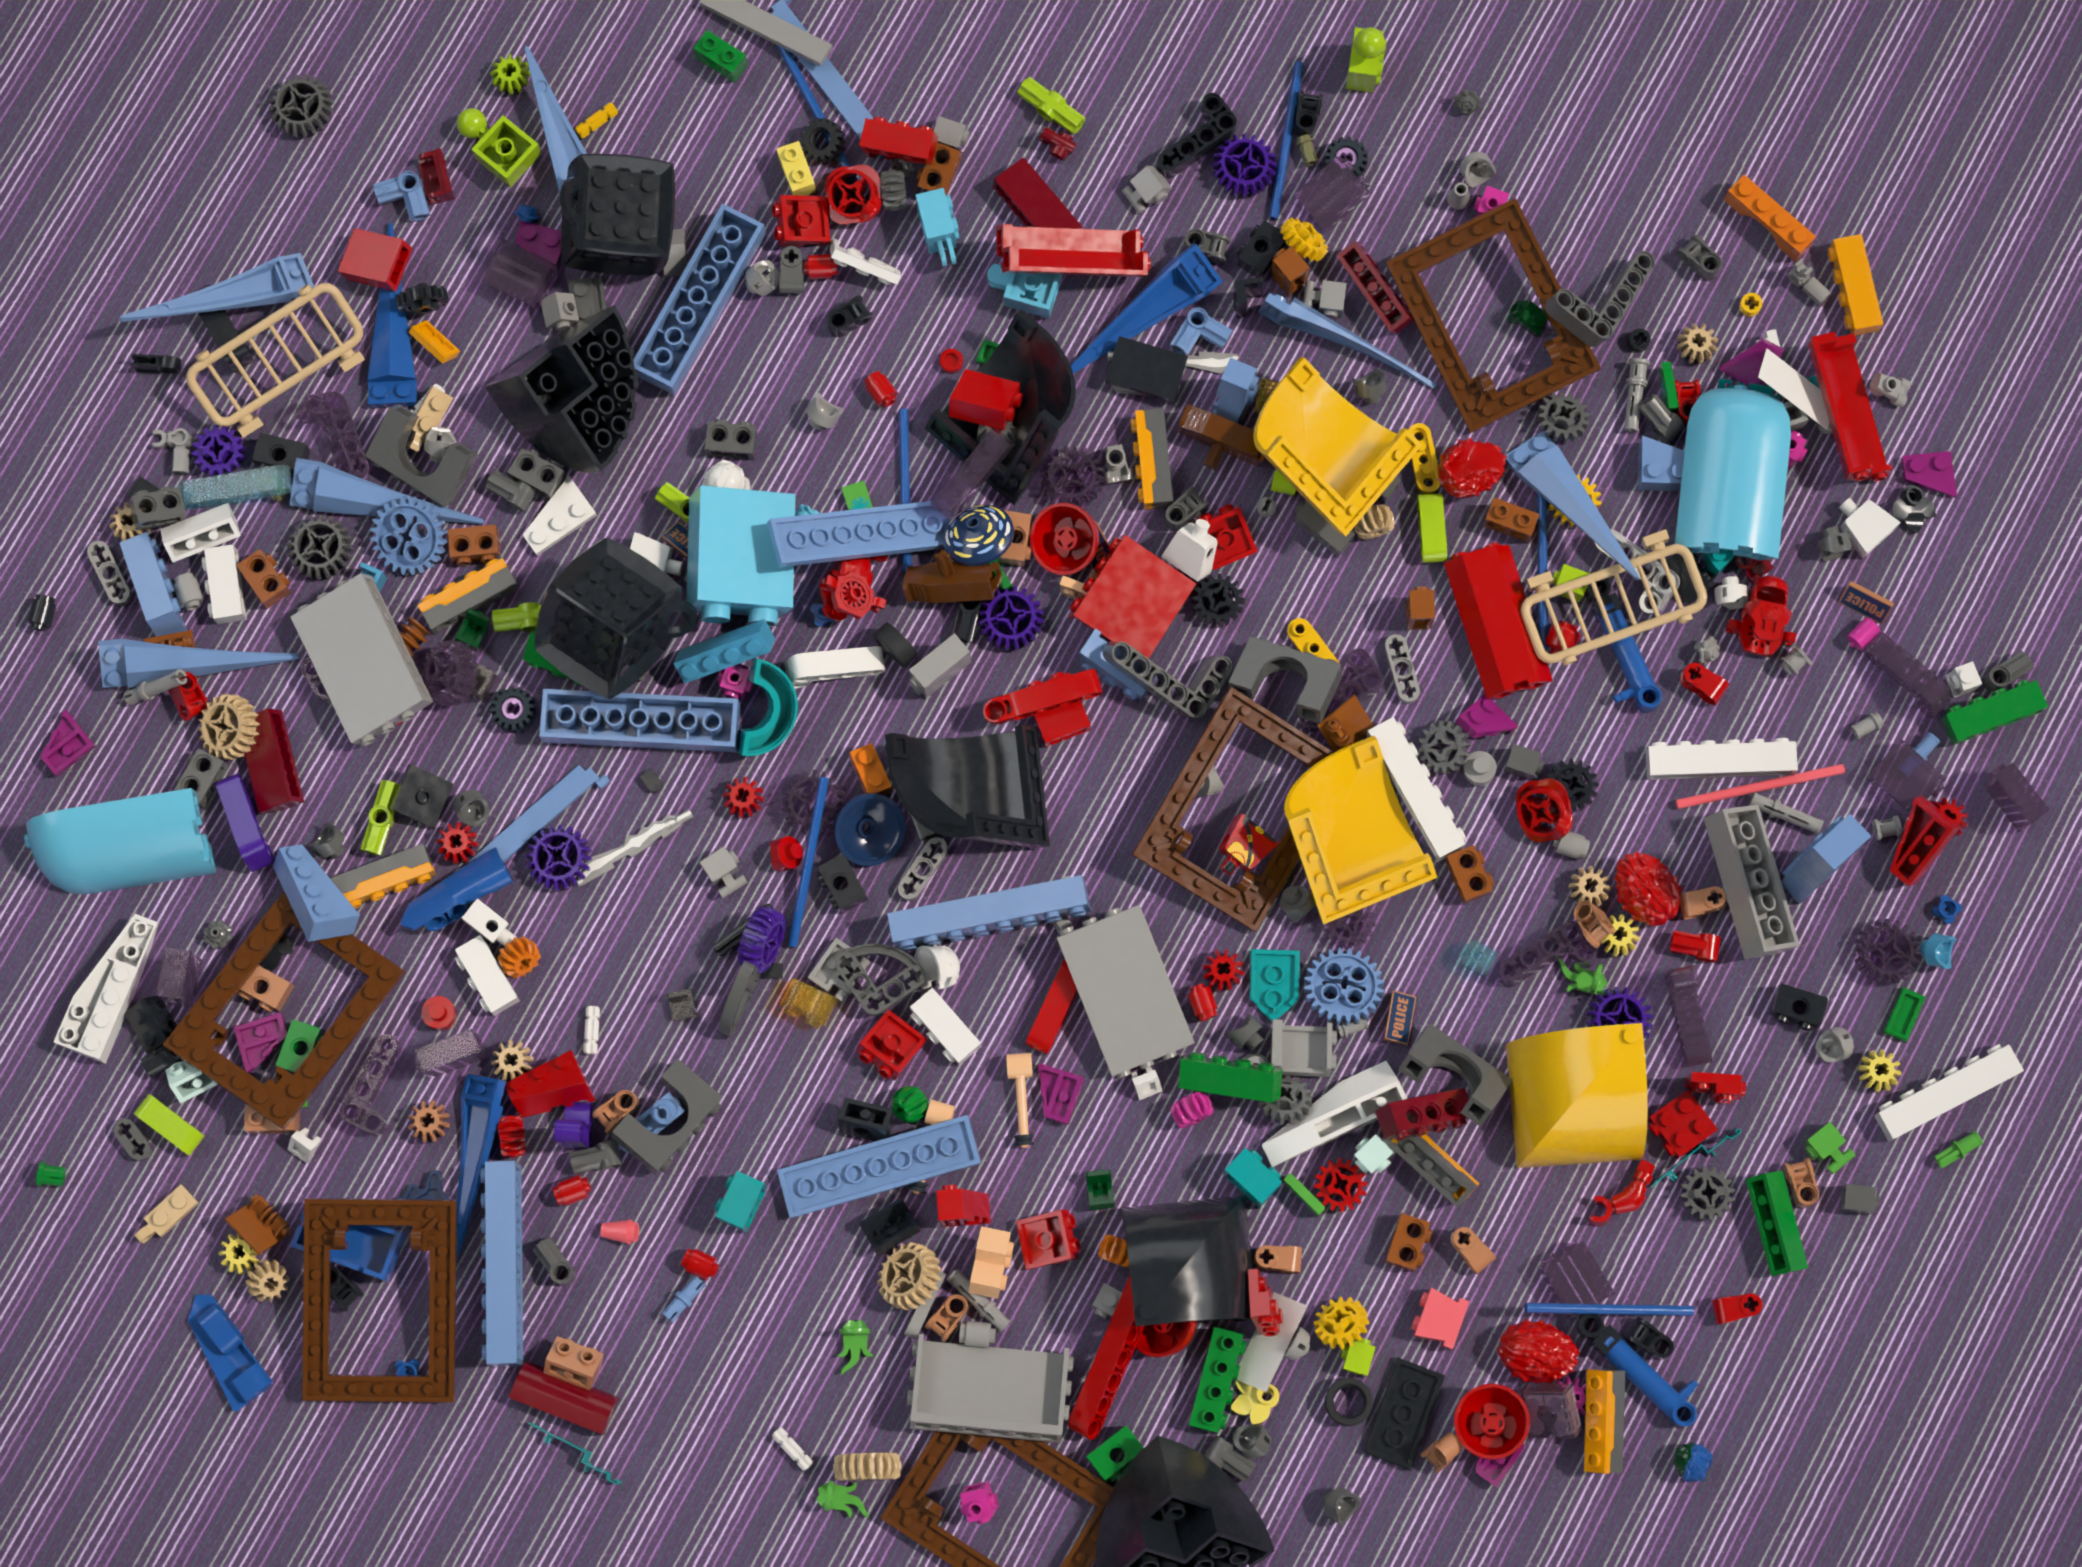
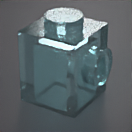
(1477, 957)

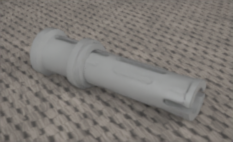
(1636, 384)

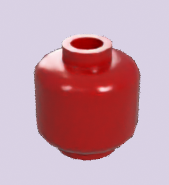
(1569, 634)

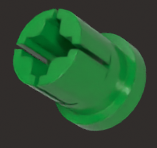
(50, 1175)

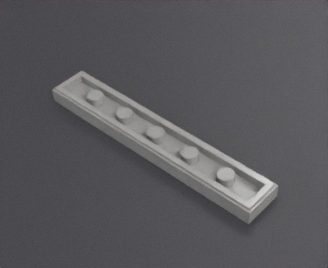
(771, 28)

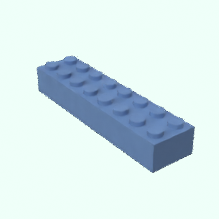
(698, 299)
(640, 720)
(1823, 857)
(989, 912)
(503, 1264)

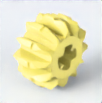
(1626, 941)
(1875, 1061)
(232, 1256)

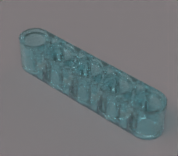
(236, 487)

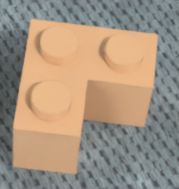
(991, 1259)

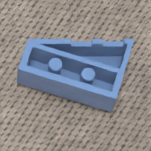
(1236, 390)
(1659, 466)
(1092, 658)

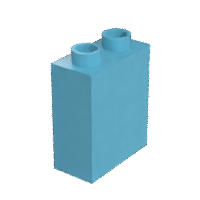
(734, 557)

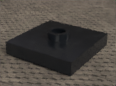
(421, 796)

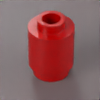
(820, 266)
(880, 389)
(1202, 1002)
(572, 1190)
(700, 1264)

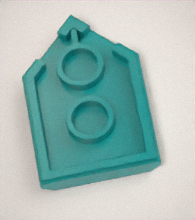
(1274, 980)

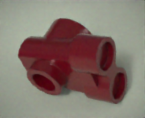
(1060, 144)
(1754, 568)

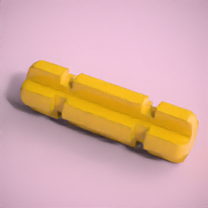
(596, 120)

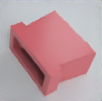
(1439, 1318)

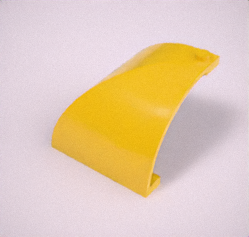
(1329, 447)
(1353, 832)
(1579, 1096)

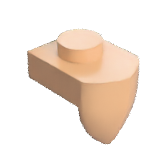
(1073, 588)

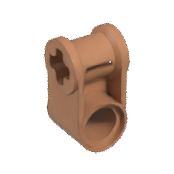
(1697, 902)
(1593, 922)
(615, 1111)
(1801, 1181)
(1475, 1253)
(1283, 1259)
(947, 1318)
(1443, 1451)

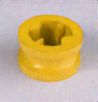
(1756, 299)

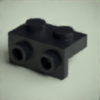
(1686, 588)
(151, 1022)
(889, 1227)

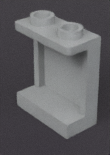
(1303, 1049)

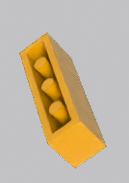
(1855, 285)

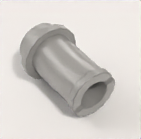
(1867, 725)
(1344, 1030)

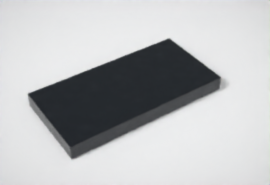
(1403, 1414)

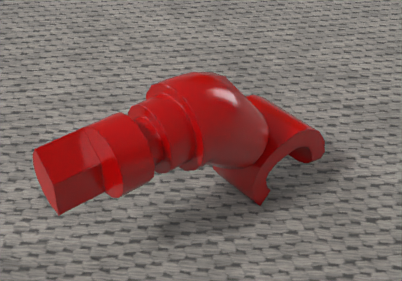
(1629, 1199)

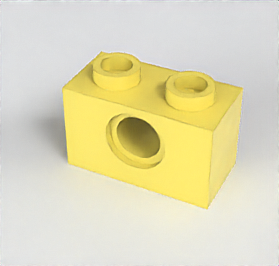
(796, 169)

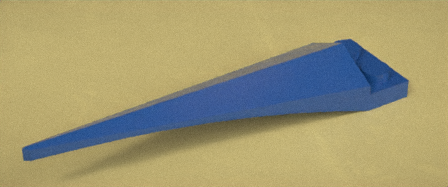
(1172, 289)
(391, 366)
(479, 1124)

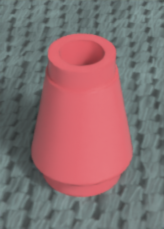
(621, 1231)

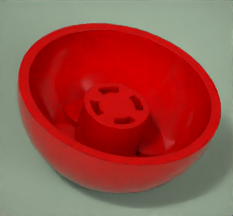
(1053, 540)
(1166, 1338)
(1482, 1411)

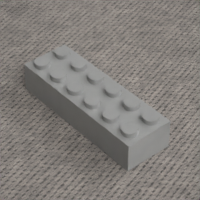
(1751, 881)

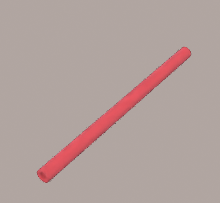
(1760, 786)

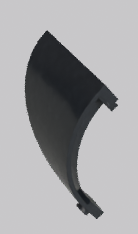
(1048, 392)
(973, 785)
(1189, 1260)

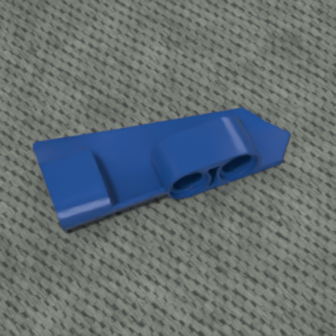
(451, 897)
(229, 1357)

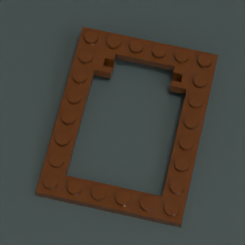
(1568, 354)
(1253, 894)
(287, 1093)
(325, 1230)
(918, 1515)

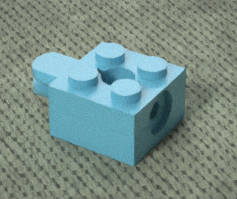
(937, 225)
(1026, 290)

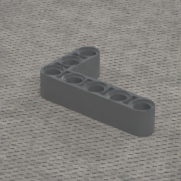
(1597, 326)
(1166, 682)

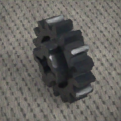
(422, 299)
(1227, 603)
(1581, 789)

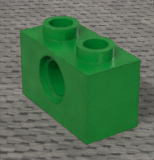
(720, 56)
(296, 1035)
(1100, 1457)

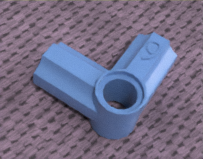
(396, 189)
(1209, 330)

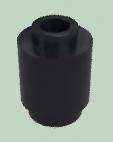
(41, 612)

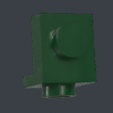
(1528, 316)
(473, 629)
(1100, 1189)

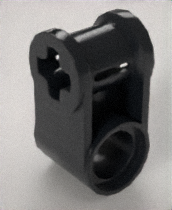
(1307, 111)
(852, 313)
(344, 1287)
(1648, 1339)

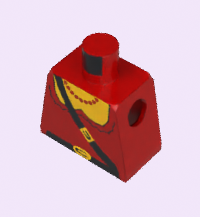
(1244, 845)

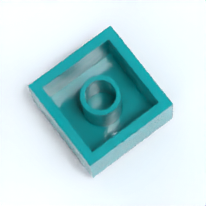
(1253, 1177)
(741, 1201)

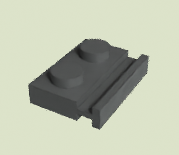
(588, 296)

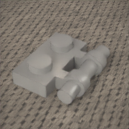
(826, 974)

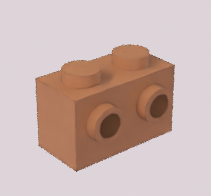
(573, 1363)

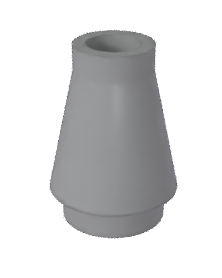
(1459, 196)

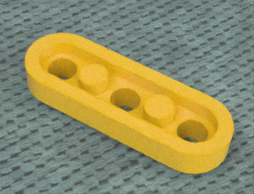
(1428, 470)
(1308, 638)

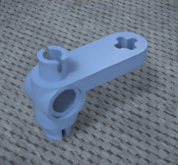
(660, 1114)

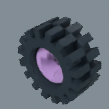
(1348, 148)
(510, 721)

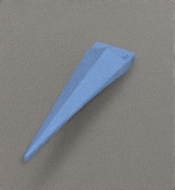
(559, 134)
(263, 285)
(1308, 320)
(1548, 473)
(335, 491)
(133, 662)

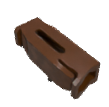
(1220, 435)
(950, 581)

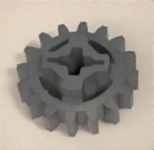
(1563, 417)
(1450, 756)
(1287, 1106)
(1696, 1194)

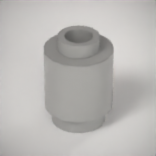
(188, 591)
(1572, 845)
(977, 1334)

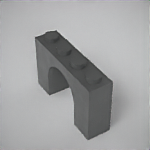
(390, 452)
(1323, 532)
(1264, 658)
(1484, 1080)
(656, 1150)

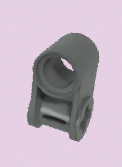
(1209, 243)
(1698, 254)
(791, 275)
(1188, 507)

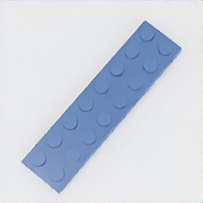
(857, 533)
(879, 1166)

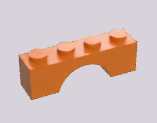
(1787, 231)

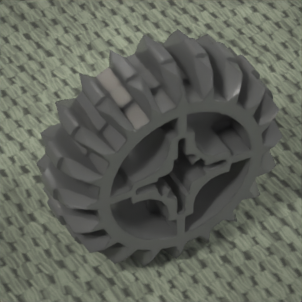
(310, 102)
(311, 551)

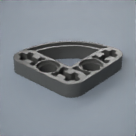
(871, 991)
(738, 998)

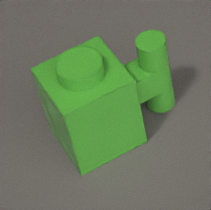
(1826, 1143)

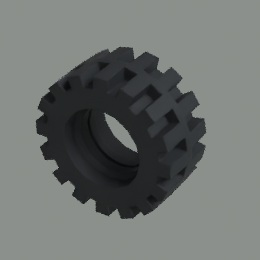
(811, 133)

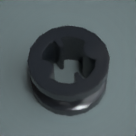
(1639, 332)

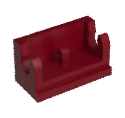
(435, 177)

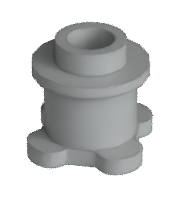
(1795, 660)

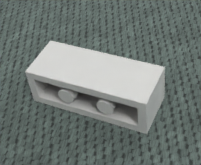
(200, 532)
(224, 584)
(486, 976)
(944, 1027)

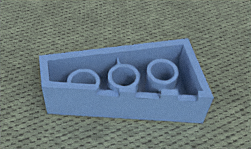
(152, 585)
(313, 896)

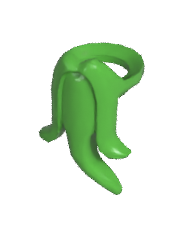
(1584, 980)
(854, 1338)
(836, 1497)

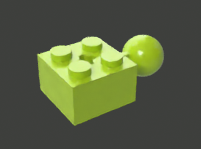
(1366, 59)
(494, 141)

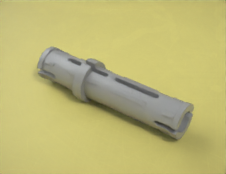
(148, 690)
(1786, 813)
(981, 1303)

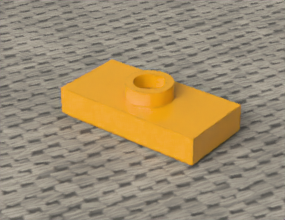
(434, 341)

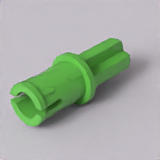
(1958, 1149)

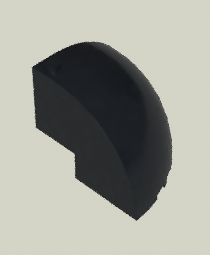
(574, 393)
(1179, 1513)

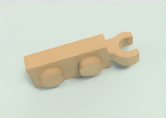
(430, 415)
(167, 1214)

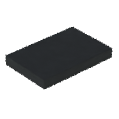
(1146, 369)

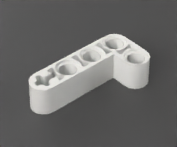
(1654, 578)
(834, 664)

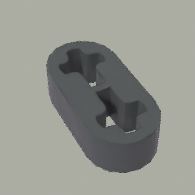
(128, 1142)

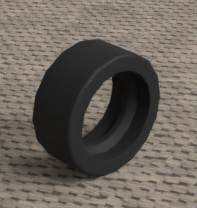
(895, 644)
(1367, 1400)

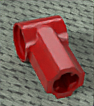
(1702, 946)

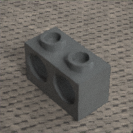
(729, 446)
(535, 476)
(159, 514)
(205, 780)

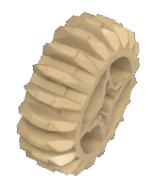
(234, 713)
(922, 1271)
(867, 1466)

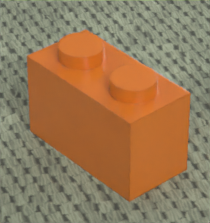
(870, 770)

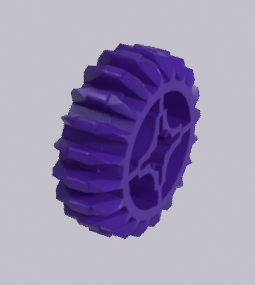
(1253, 168)
(1014, 637)
(565, 849)
(762, 938)
(1624, 998)

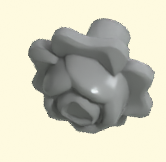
(1707, 650)

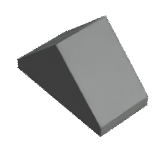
(678, 255)

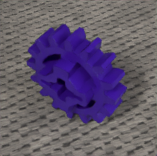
(228, 450)

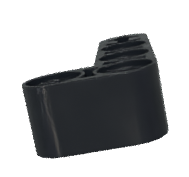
(1193, 140)
(223, 331)

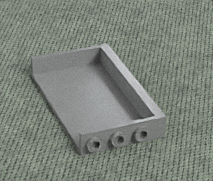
(361, 659)
(1125, 990)
(989, 1391)

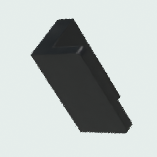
(1245, 289)

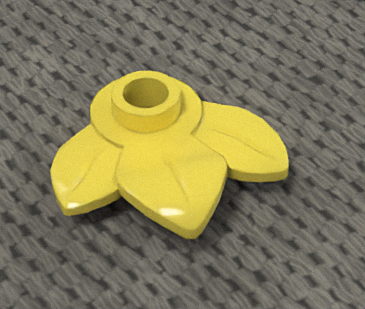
(1253, 1404)

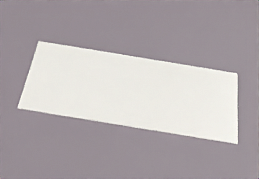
(1794, 387)
(1265, 1352)

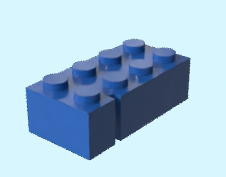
(369, 1251)

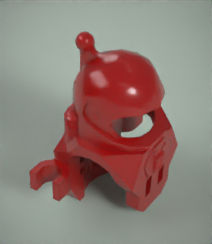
(843, 597)
(1768, 613)

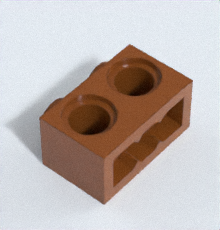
(945, 171)
(1289, 270)
(1511, 520)
(474, 538)
(261, 580)
(1420, 608)
(1462, 876)
(1402, 1240)

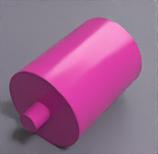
(1863, 633)

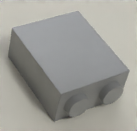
(939, 666)

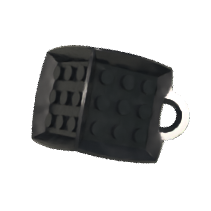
(617, 214)
(609, 618)

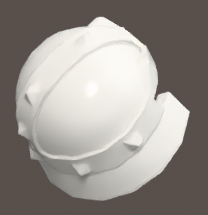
(726, 475)
(939, 965)

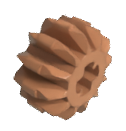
(432, 1129)

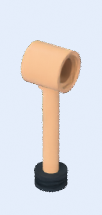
(1018, 1068)
(936, 1113)

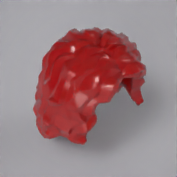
(1470, 468)
(1647, 889)
(1537, 1352)

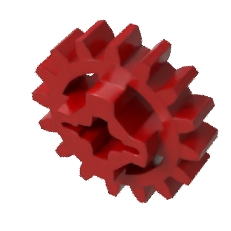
(1330, 1189)

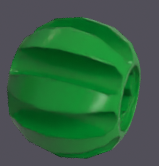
(909, 1104)

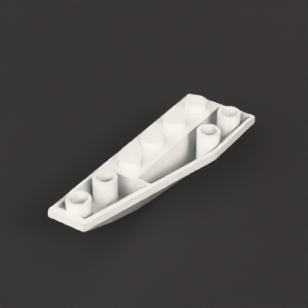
(106, 994)
(1336, 1113)

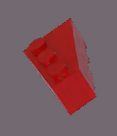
(898, 141)
(1923, 840)
(549, 1085)
(962, 1207)

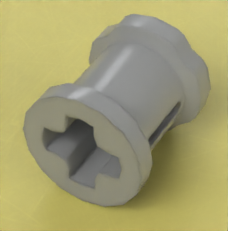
(1887, 828)

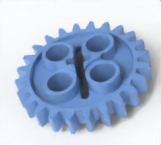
(390, 526)
(1347, 966)

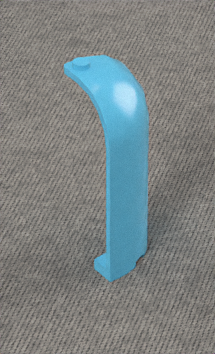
(1734, 474)
(121, 843)

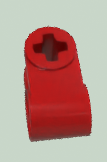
(1687, 395)
(1706, 683)
(189, 699)
(1732, 1307)

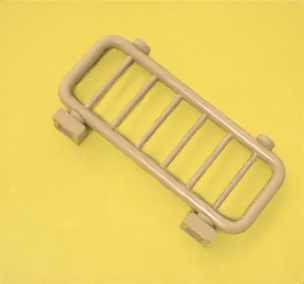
(243, 415)
(1656, 543)

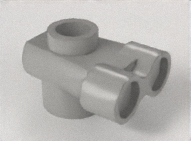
(1890, 387)
(1116, 471)

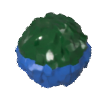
(1692, 1462)

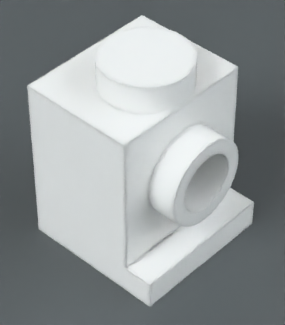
(1963, 679)

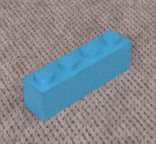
(724, 651)

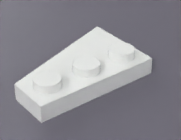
(853, 257)
(559, 517)

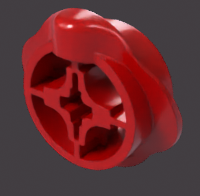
(870, 208)
(1528, 803)

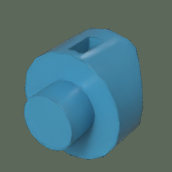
(1938, 950)

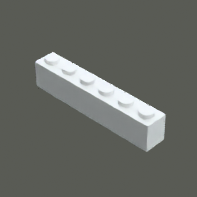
(1721, 760)
(1417, 791)
(1949, 1092)

